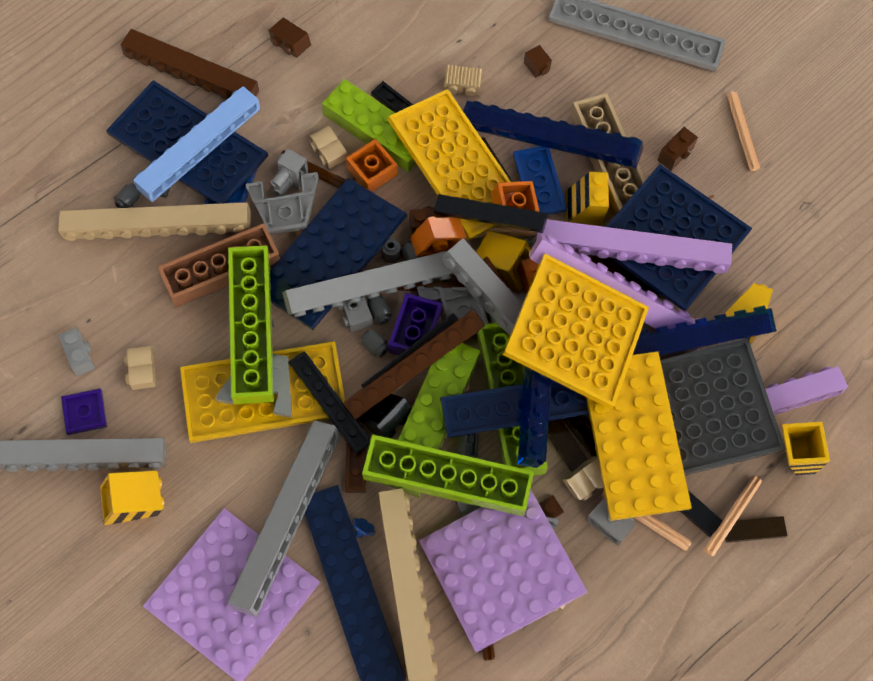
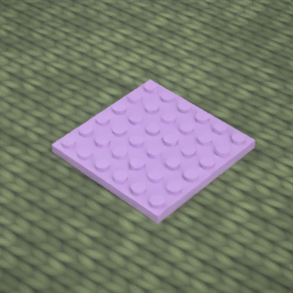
(502, 571)
(198, 591)

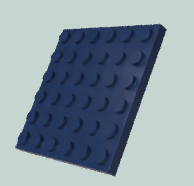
(676, 208)

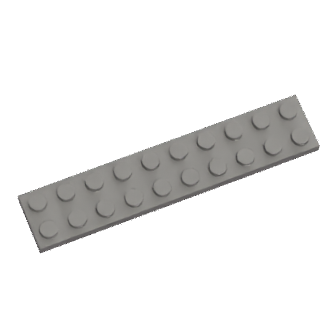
(639, 31)

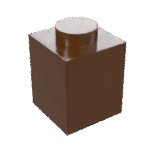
(537, 61)

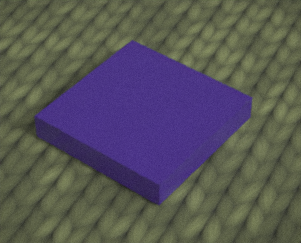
(84, 411)

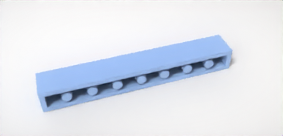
(196, 144)

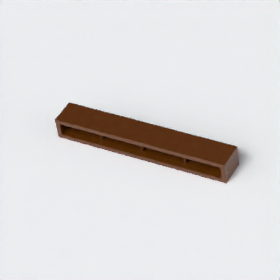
(185, 65)
(414, 363)

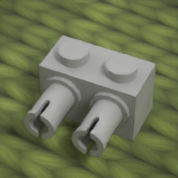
(290, 168)

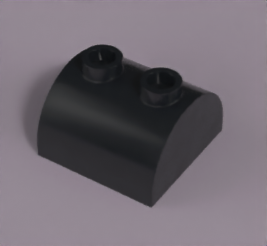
(387, 415)

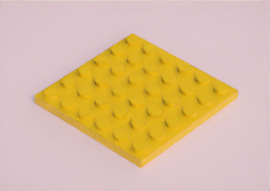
(576, 331)

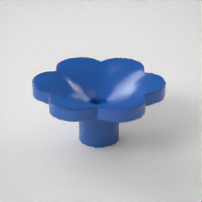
(363, 527)

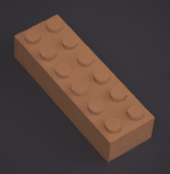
(208, 267)

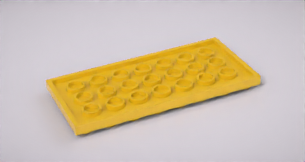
(449, 152)
(217, 420)
(639, 445)

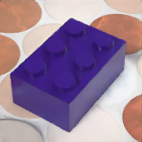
(414, 320)

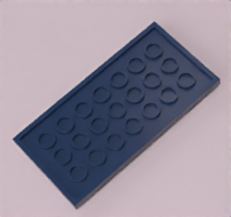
(157, 123)
(335, 244)

